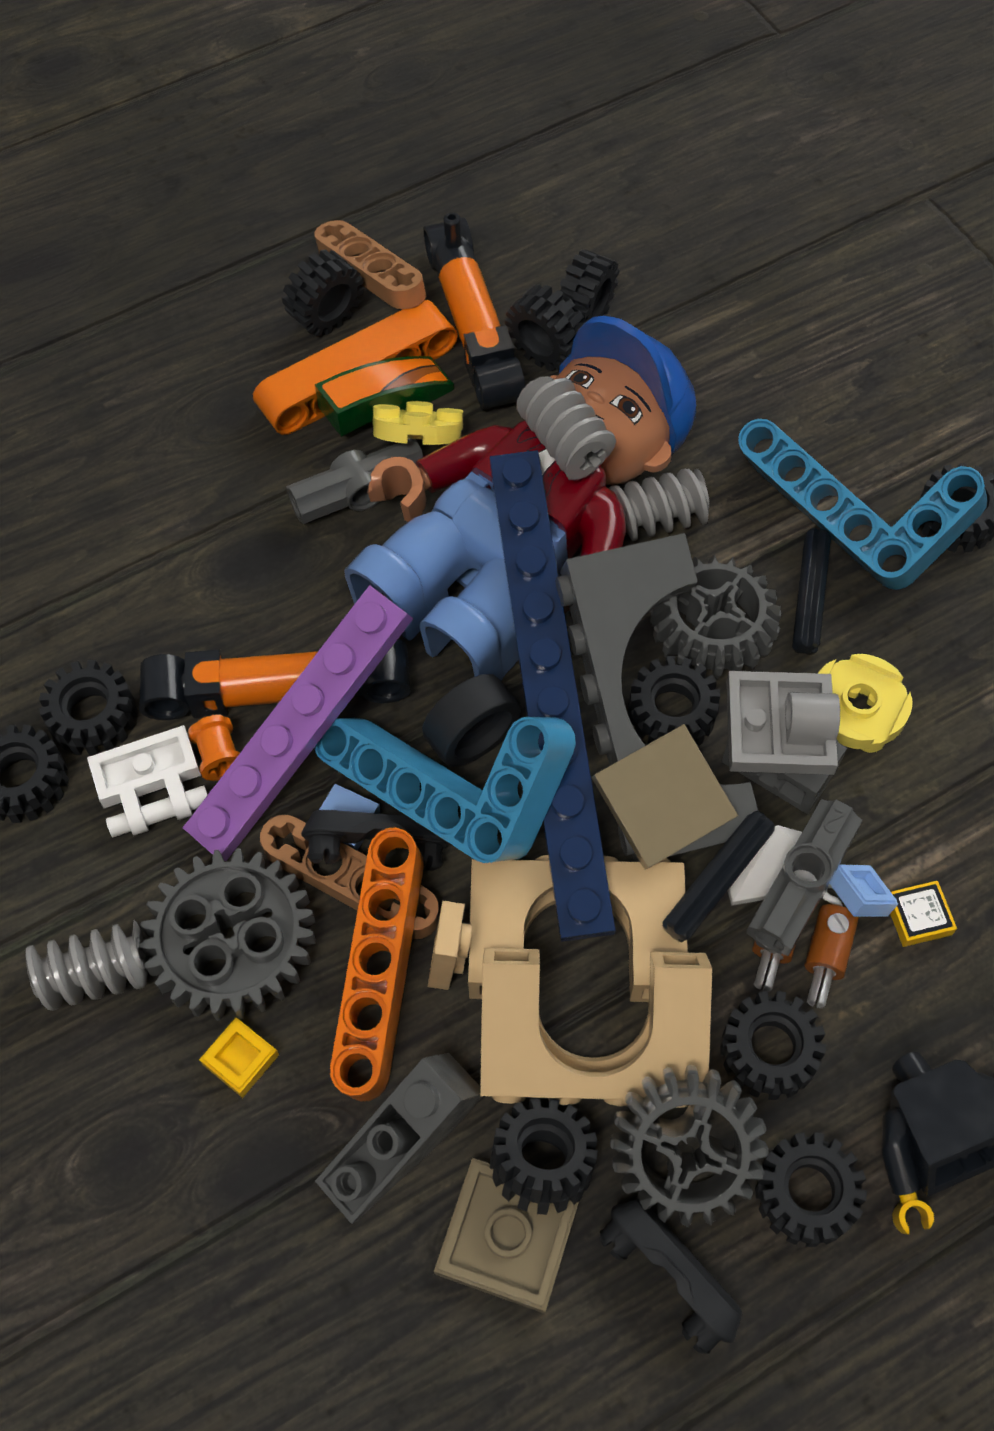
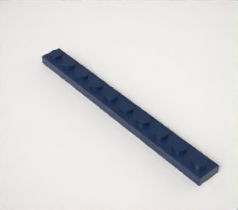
(551, 691)

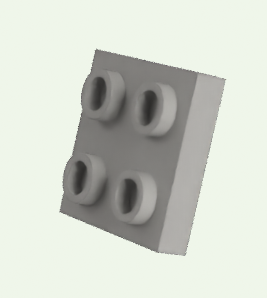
(782, 722)

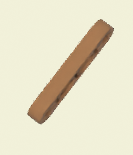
(398, 283)
(345, 881)

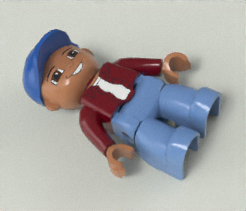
(641, 399)

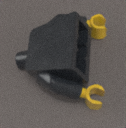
(935, 1131)

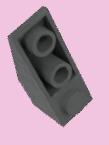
(400, 1134)

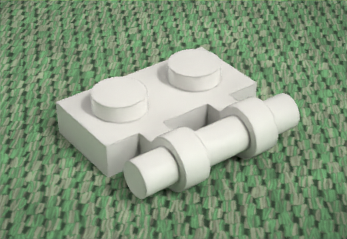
(142, 768)

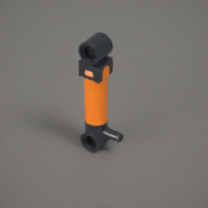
(485, 342)
(213, 684)

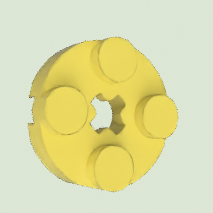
(417, 422)
(886, 695)

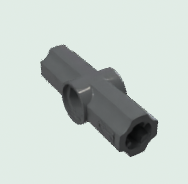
(344, 482)
(791, 900)

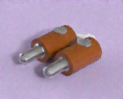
(826, 955)

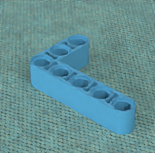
(852, 512)
(396, 770)

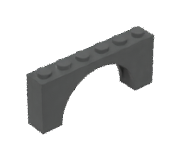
(606, 601)

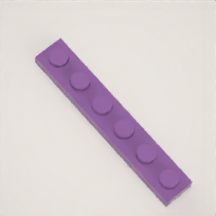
(297, 723)

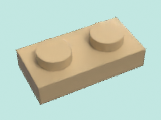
(450, 945)

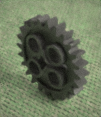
(246, 973)

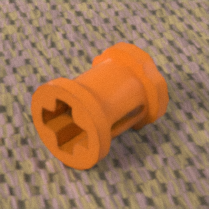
(214, 745)

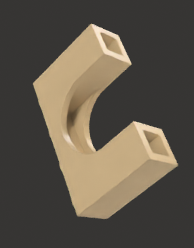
(514, 892)
(525, 1061)

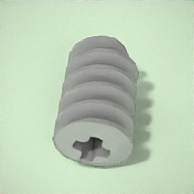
(565, 425)
(664, 501)
(88, 968)

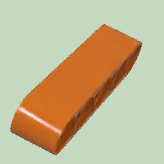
(290, 395)
(386, 988)

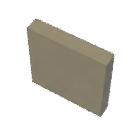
(664, 796)
(501, 1246)

